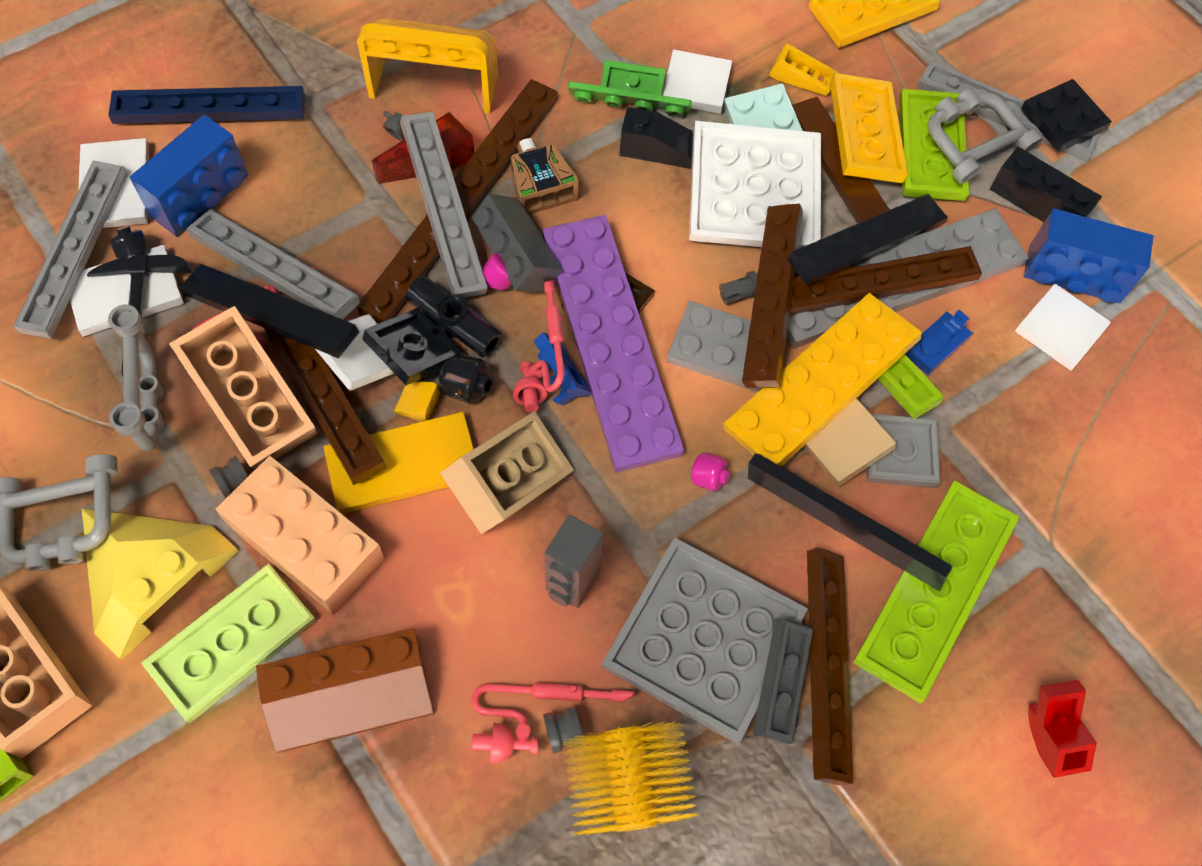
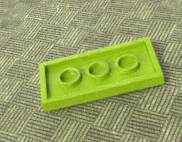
(926, 163)

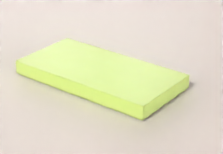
(228, 643)

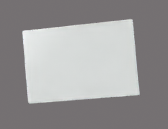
(132, 155)
(99, 295)

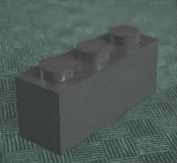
(517, 241)
(572, 561)

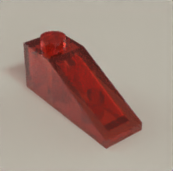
(396, 162)

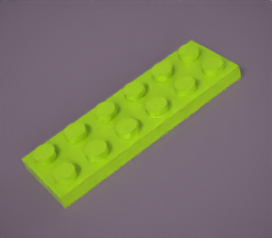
(922, 623)

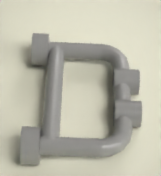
(968, 102)
(127, 416)
(67, 549)

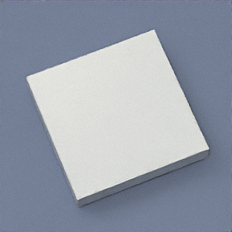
(698, 79)
(1063, 327)
(358, 362)

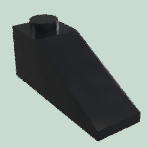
(655, 138)

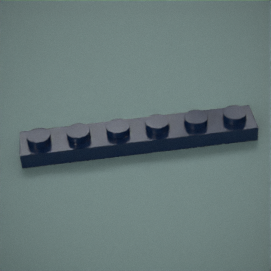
(216, 103)

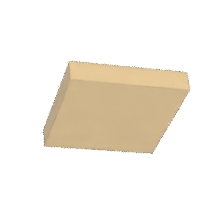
(850, 443)

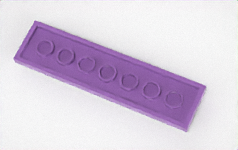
(613, 345)

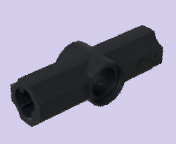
(467, 327)

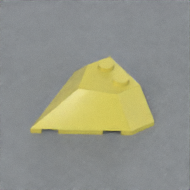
(143, 568)

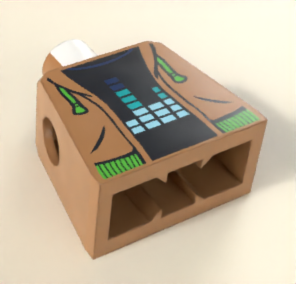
(542, 177)

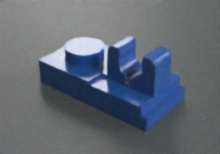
(940, 341)
(573, 382)

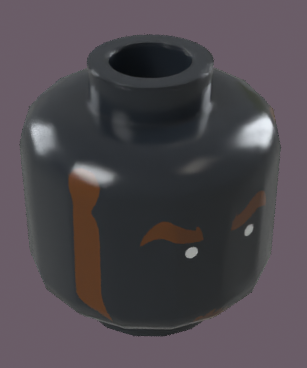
(466, 378)

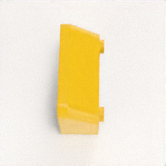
(428, 45)

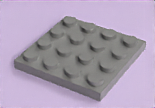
(701, 639)

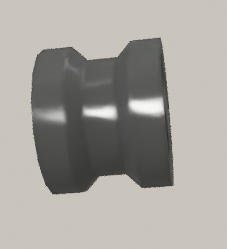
(229, 476)
(561, 728)

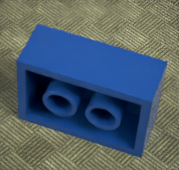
(190, 175)
(1088, 256)

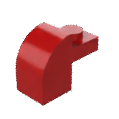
(1058, 729)

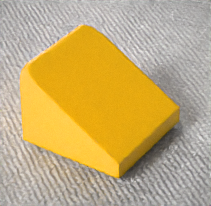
(418, 400)

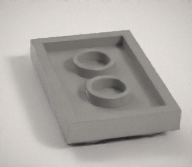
(711, 343)

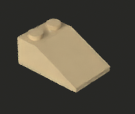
(507, 472)

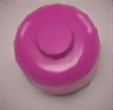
(495, 273)
(710, 471)

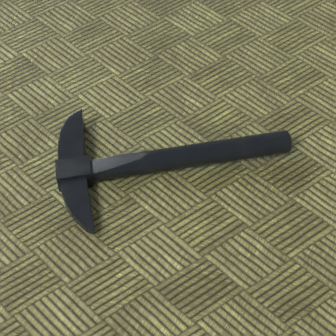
(139, 267)

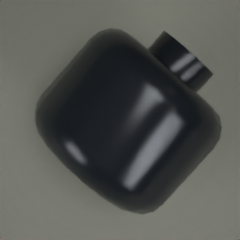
(129, 243)

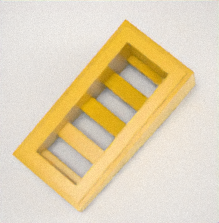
(792, 68)

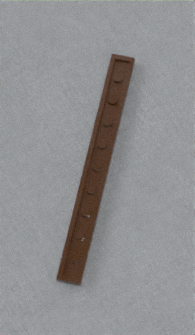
(472, 183)

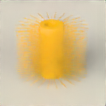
(629, 778)

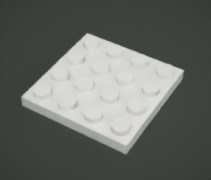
(745, 171)

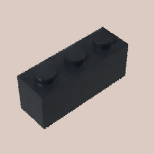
(1040, 187)

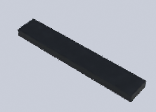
(866, 238)
(271, 310)
(849, 522)

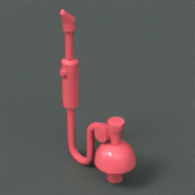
(530, 389)
(502, 740)

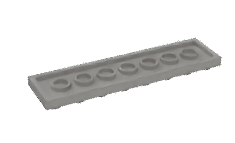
(986, 233)

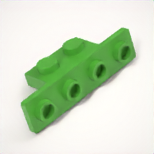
(633, 86)

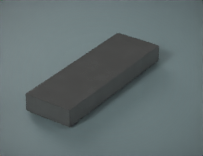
(783, 681)

